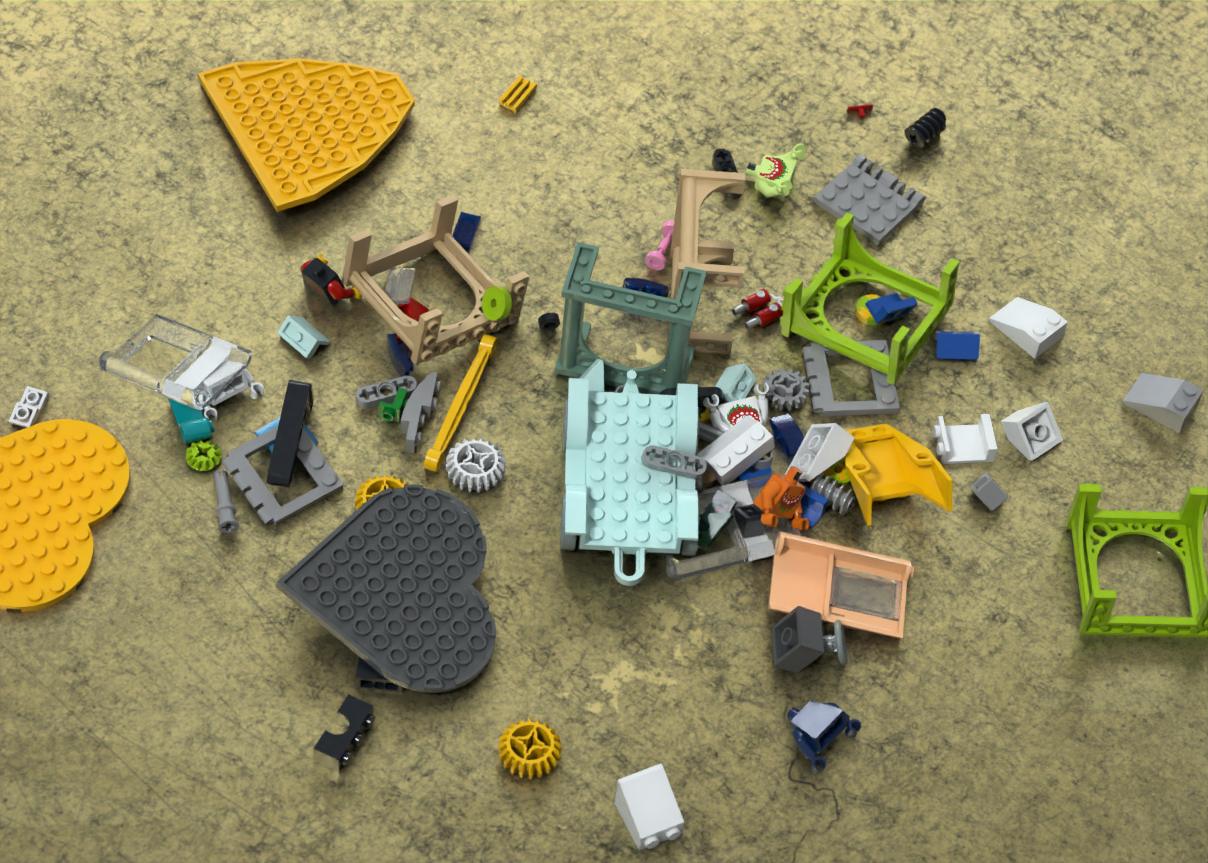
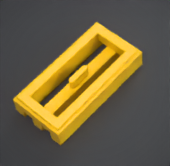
(514, 87)

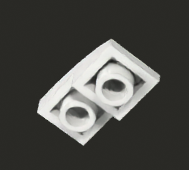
(29, 408)

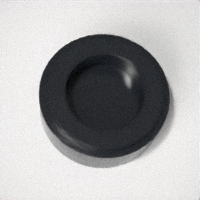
(549, 321)

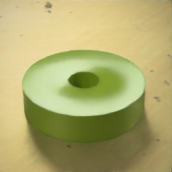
(496, 303)

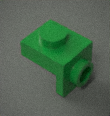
(393, 411)

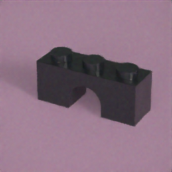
(336, 749)

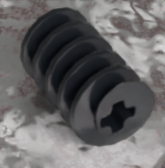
(926, 128)

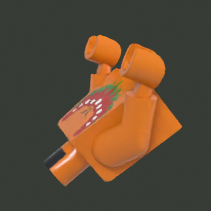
(782, 499)

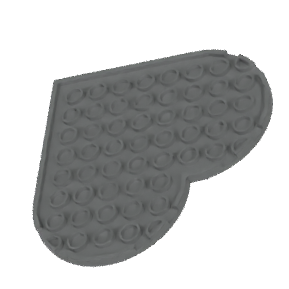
(402, 588)

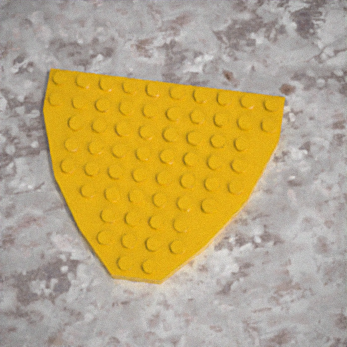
(307, 121)

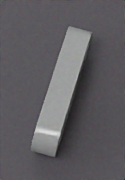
(373, 401)
(659, 452)

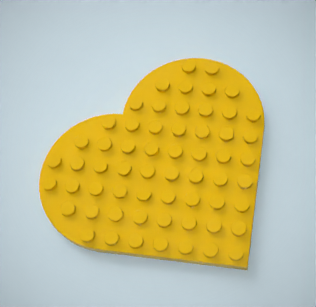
(52, 490)

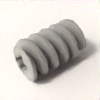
(836, 496)

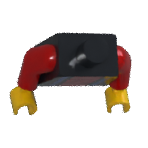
(325, 281)

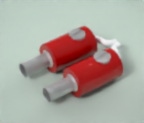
(756, 301)

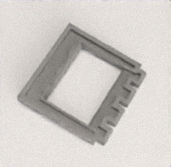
(821, 387)
(260, 495)

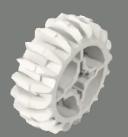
(472, 470)

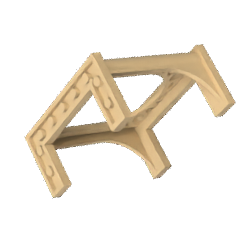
(695, 253)
(426, 336)

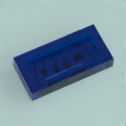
(466, 230)

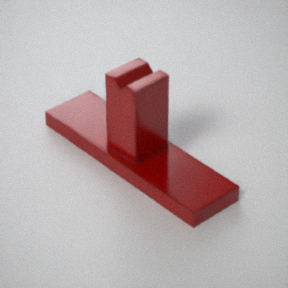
(861, 108)

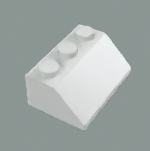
(737, 450)

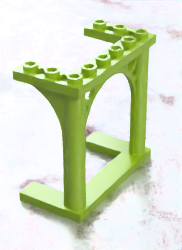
(853, 257)
(1099, 603)

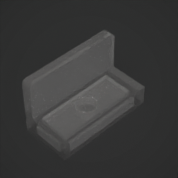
(400, 285)

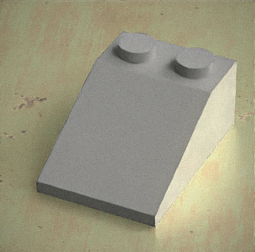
(1164, 399)

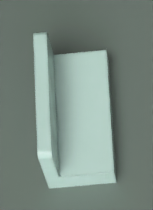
(302, 335)
(736, 382)

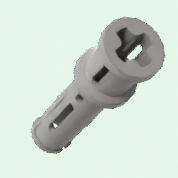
(225, 509)

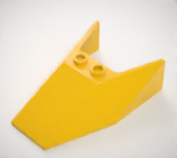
(893, 465)

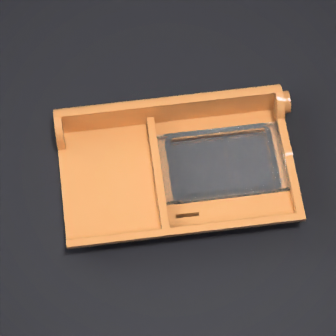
(840, 583)

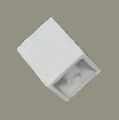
(649, 807)

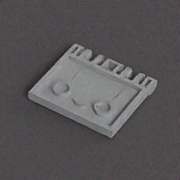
(871, 201)

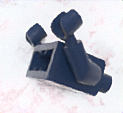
(817, 728)

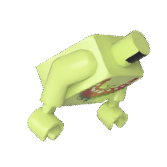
(776, 173)

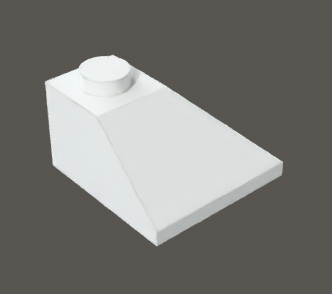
(1032, 430)

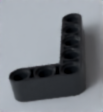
(296, 406)

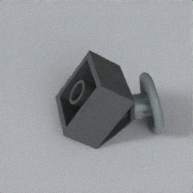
(801, 640)

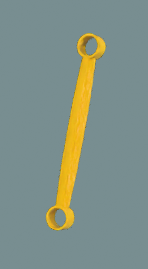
(459, 405)

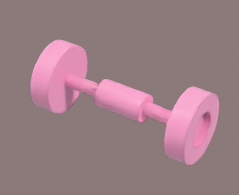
(655, 259)

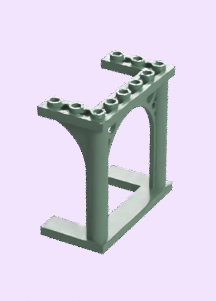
(577, 357)

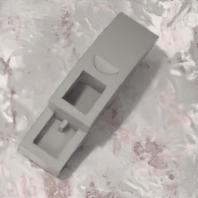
(418, 409)

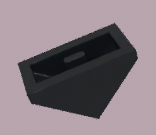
(749, 520)

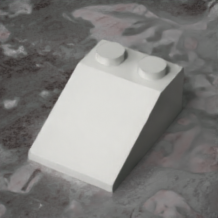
(1030, 325)
(821, 449)

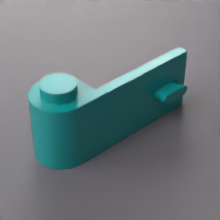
(191, 423)

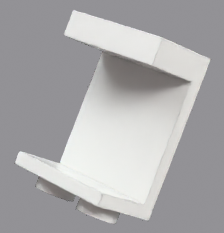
(965, 442)

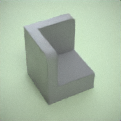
(989, 491)

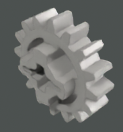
(786, 389)

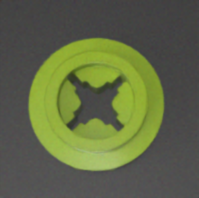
(203, 463)

